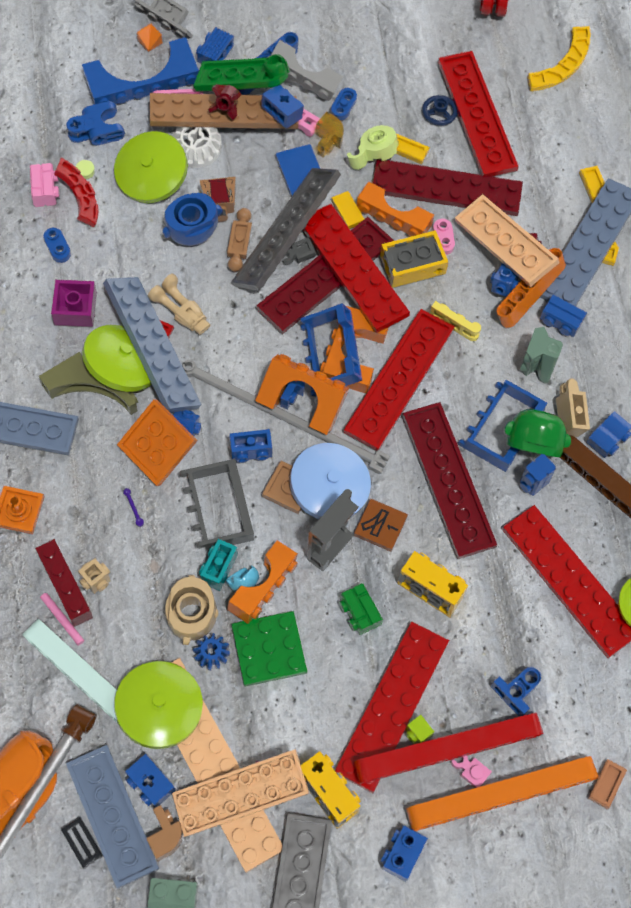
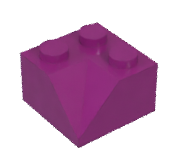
(74, 303)

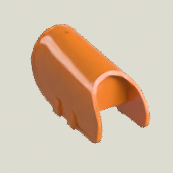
(20, 768)

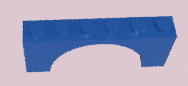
(178, 72)

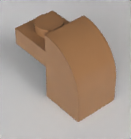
(167, 840)

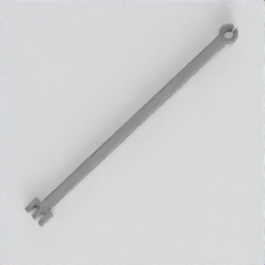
(373, 459)

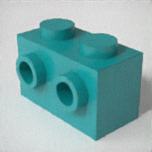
(218, 564)

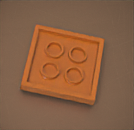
(157, 442)

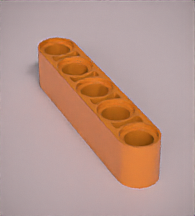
(523, 296)

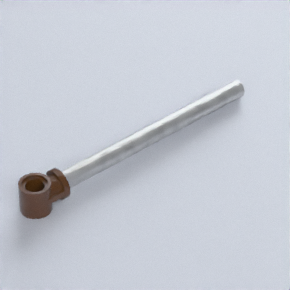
(79, 722)

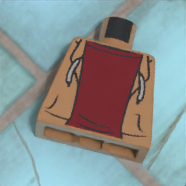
(222, 192)

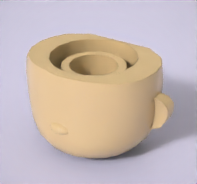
(191, 592)

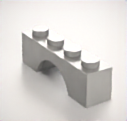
(322, 83)

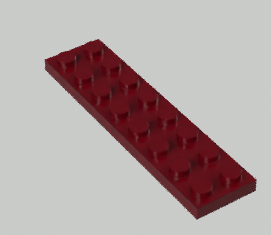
(446, 186)
(315, 282)
(449, 480)

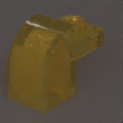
(331, 132)

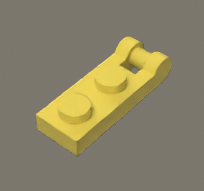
(462, 326)

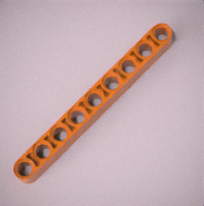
(501, 793)

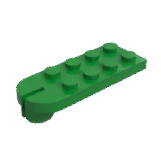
(243, 73)

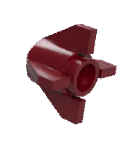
(226, 99)

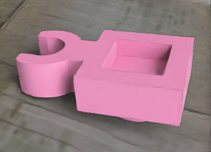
(474, 771)

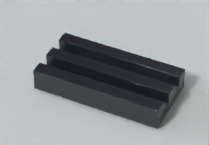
(91, 859)

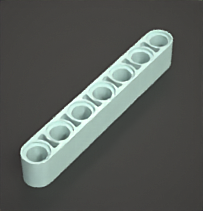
(72, 666)

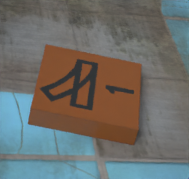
(381, 525)

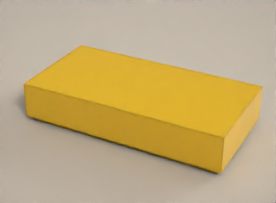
(411, 149)
(592, 181)
(347, 209)

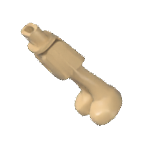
(188, 314)

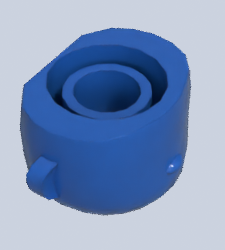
(191, 219)

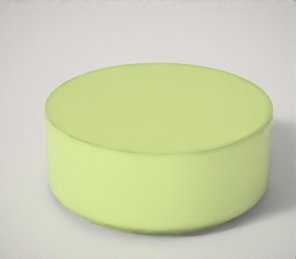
(86, 168)

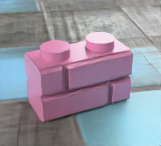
(43, 185)

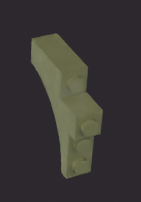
(74, 377)

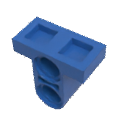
(519, 684)

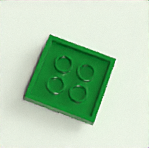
(269, 648)

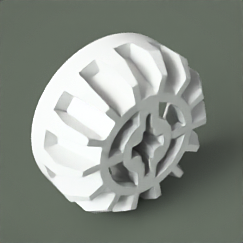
(198, 152)

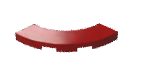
(82, 189)

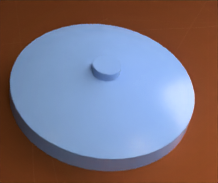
(323, 475)

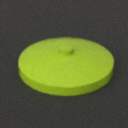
(150, 167)
(114, 360)
(158, 705)

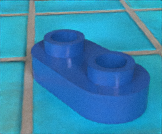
(343, 105)
(56, 243)

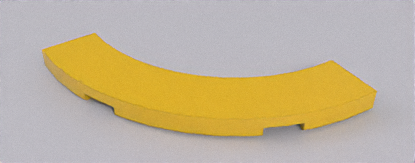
(567, 66)

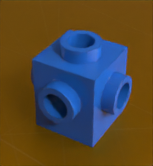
(503, 281)
(189, 421)

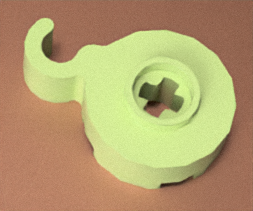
(375, 143)

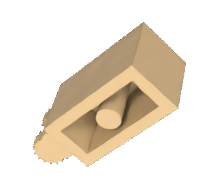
(573, 408)

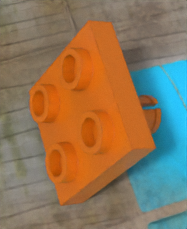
(19, 509)

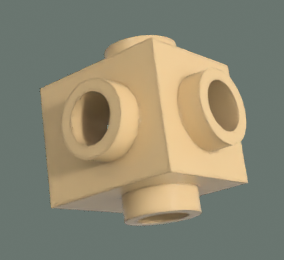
(91, 570)

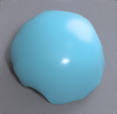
(243, 578)

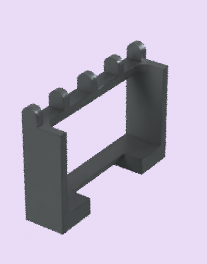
(213, 469)
(330, 532)

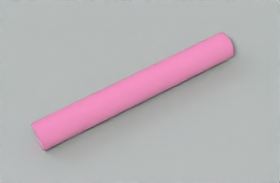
(62, 619)

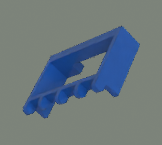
(344, 317)
(481, 451)

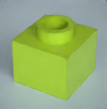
(419, 730)

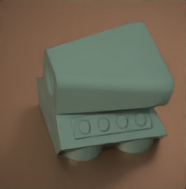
(541, 355)

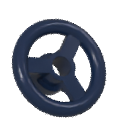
(439, 108)

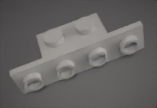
(169, 11)

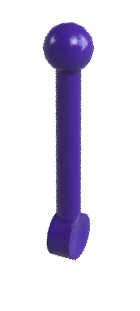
(139, 521)

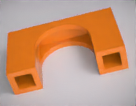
(335, 362)
(329, 392)

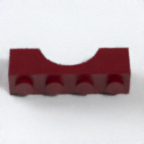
(64, 583)

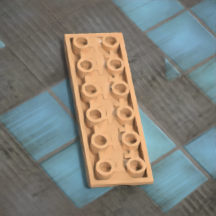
(240, 793)

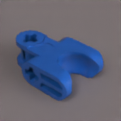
(92, 126)

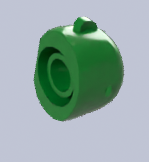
(537, 433)

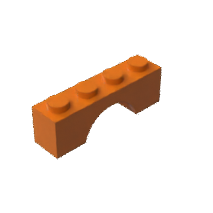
(411, 222)
(248, 600)

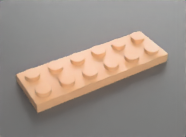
(507, 240)

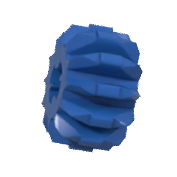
(217, 645)

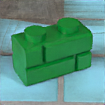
(361, 609)

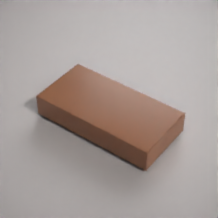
(607, 784)

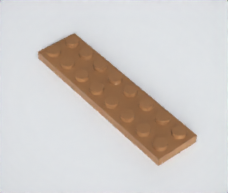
(192, 111)

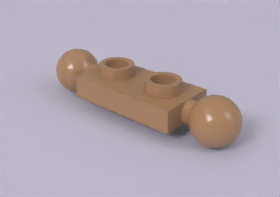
(239, 239)

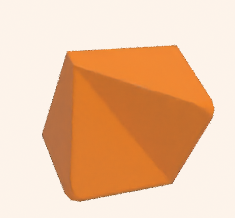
(149, 37)

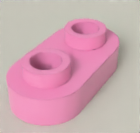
(445, 234)

